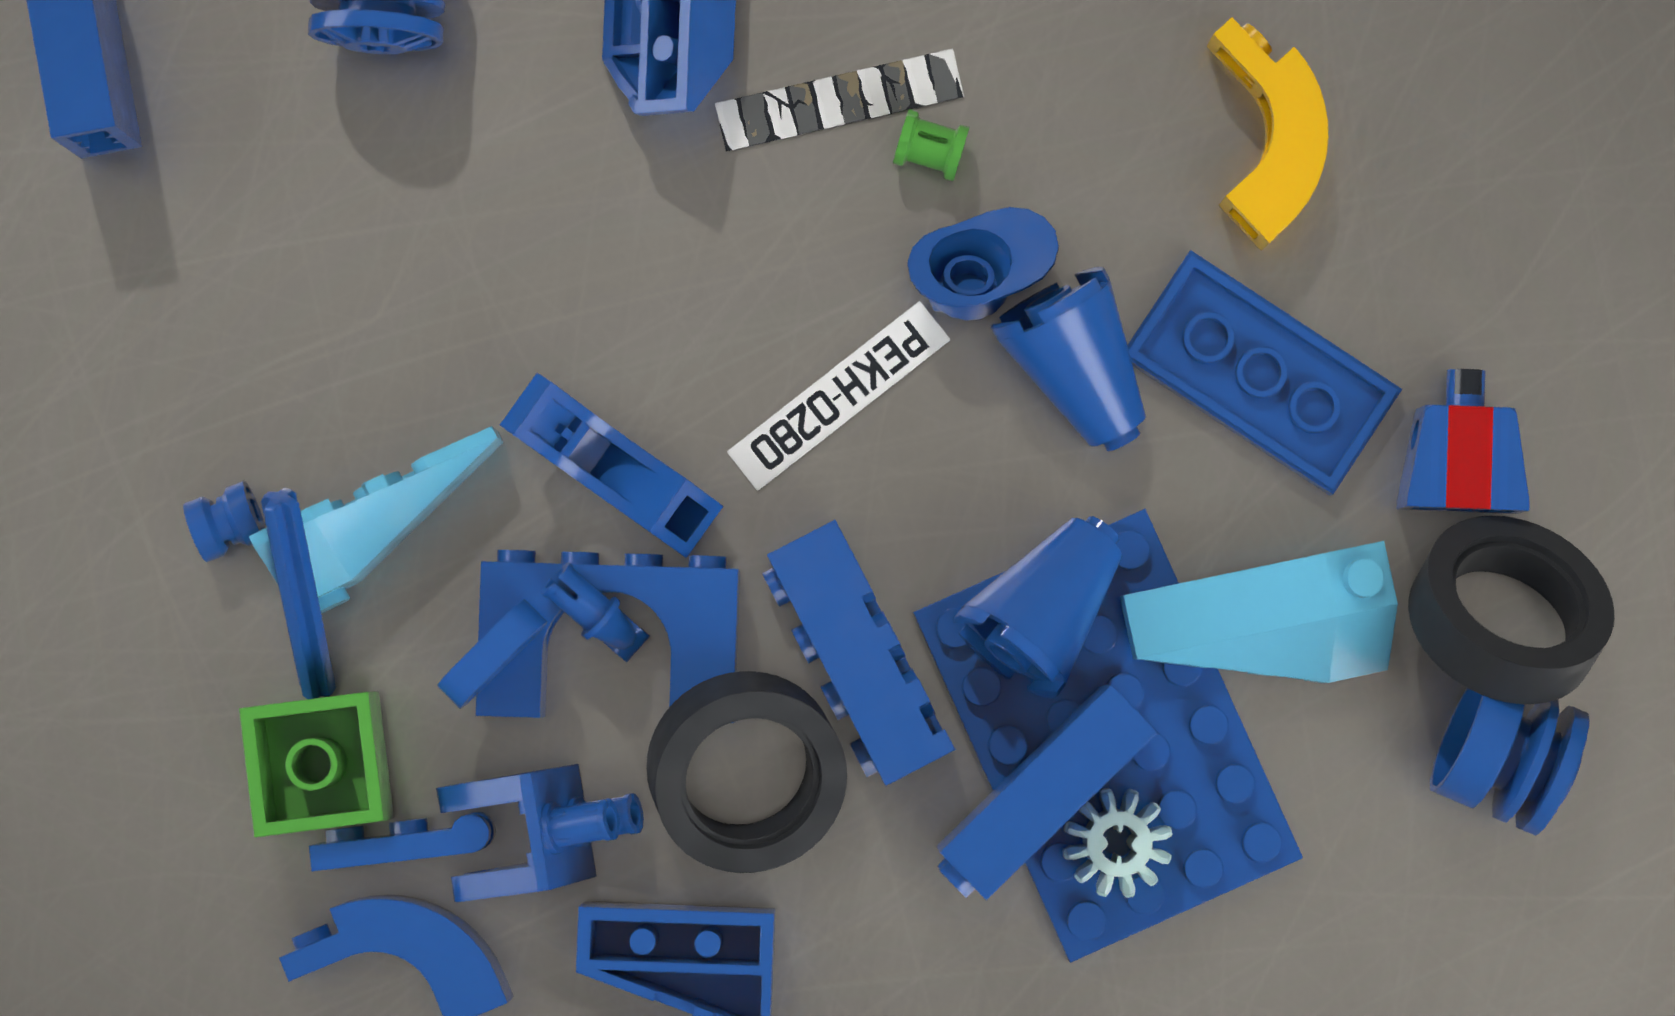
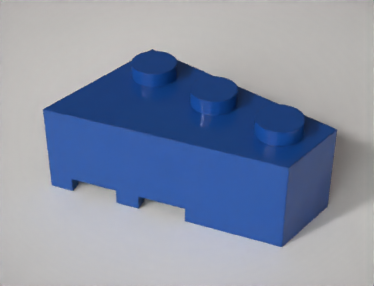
(682, 954)

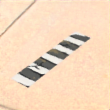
(839, 100)

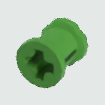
(931, 145)

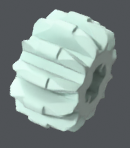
(1139, 842)

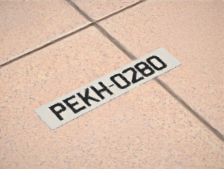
(838, 395)

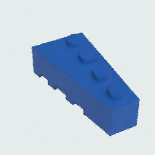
(859, 654)

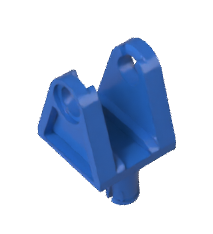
(557, 824)

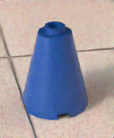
(1078, 357)
(1044, 605)

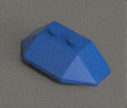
(667, 50)

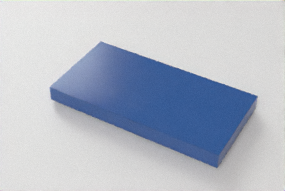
(1261, 373)

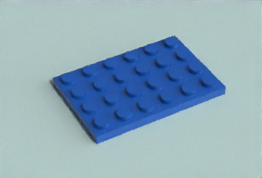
(1194, 767)

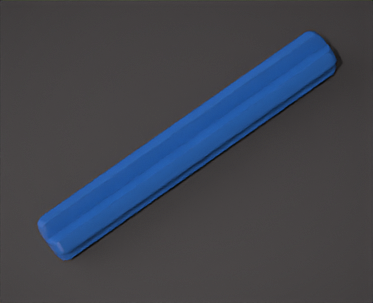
(298, 593)

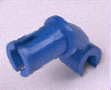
(595, 613)

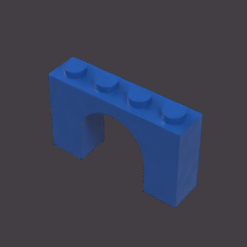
(692, 602)

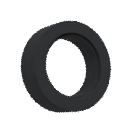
(1482, 658)
(769, 841)

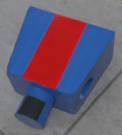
(1464, 454)

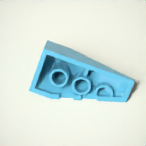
(357, 536)
(1290, 619)

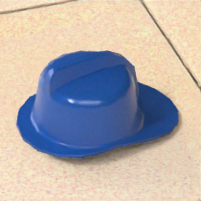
(982, 261)

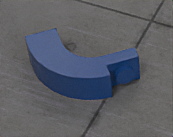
(611, 465)
(431, 938)

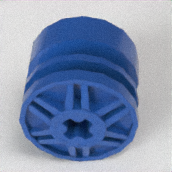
(378, 25)
(1524, 758)

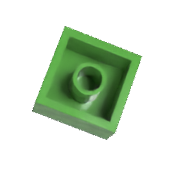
(316, 763)

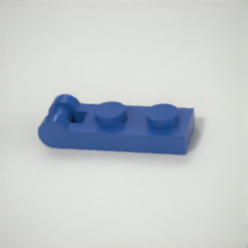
(406, 841)

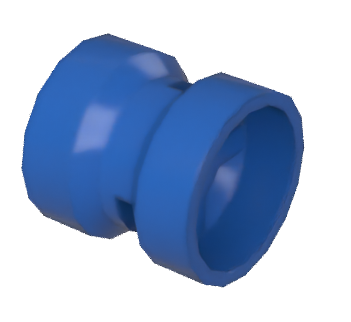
(230, 519)

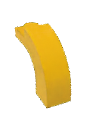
(1294, 132)

